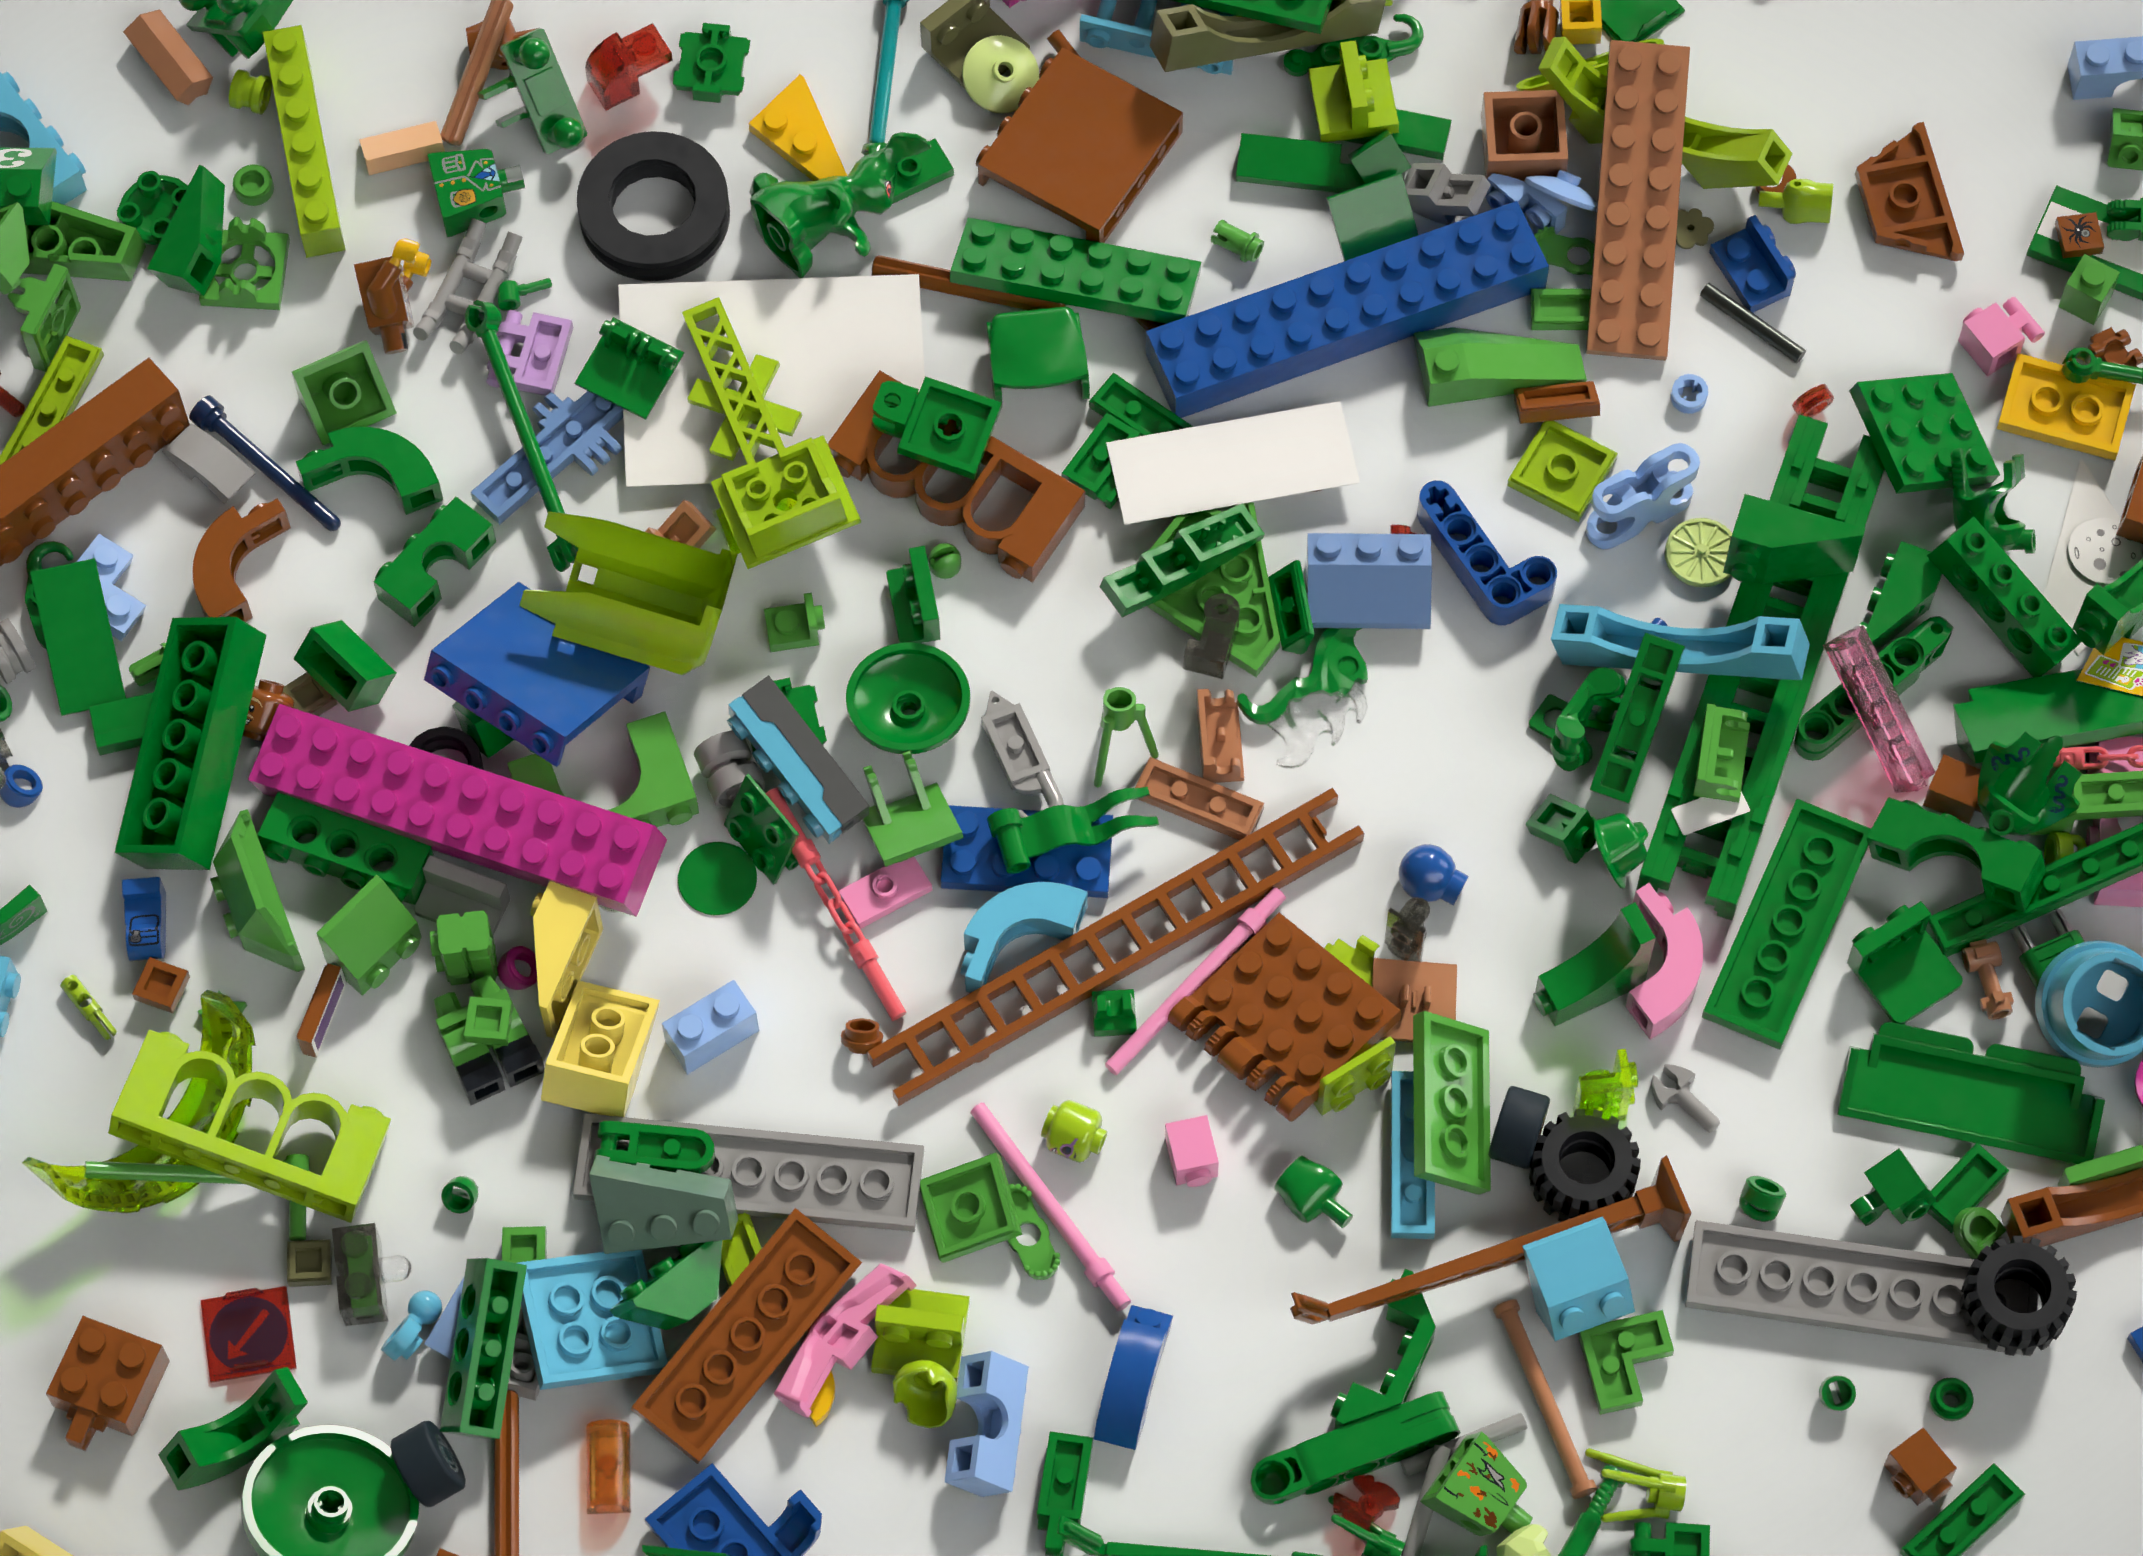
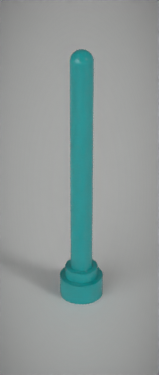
(885, 70)

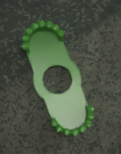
(1556, 248)
(1038, 1259)

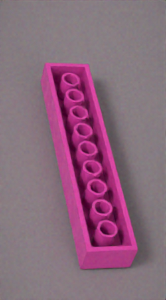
(459, 809)

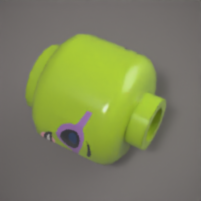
(1073, 1131)

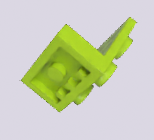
(1364, 1071)

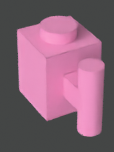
(1996, 338)

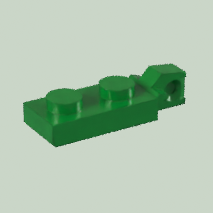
(1063, 1485)

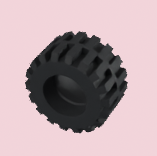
(1588, 1135)
(2029, 1264)

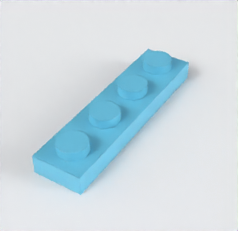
(1410, 1196)

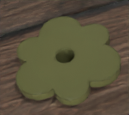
(1700, 227)

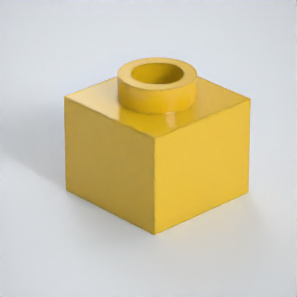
(1581, 21)

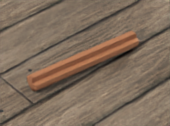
(476, 71)

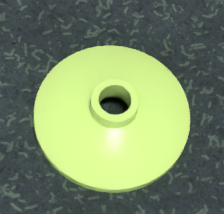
(984, 81)

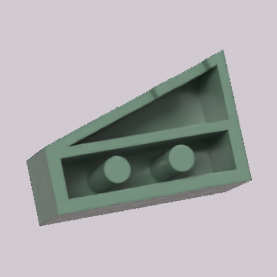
(659, 1207)

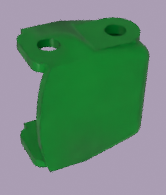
(1037, 350)

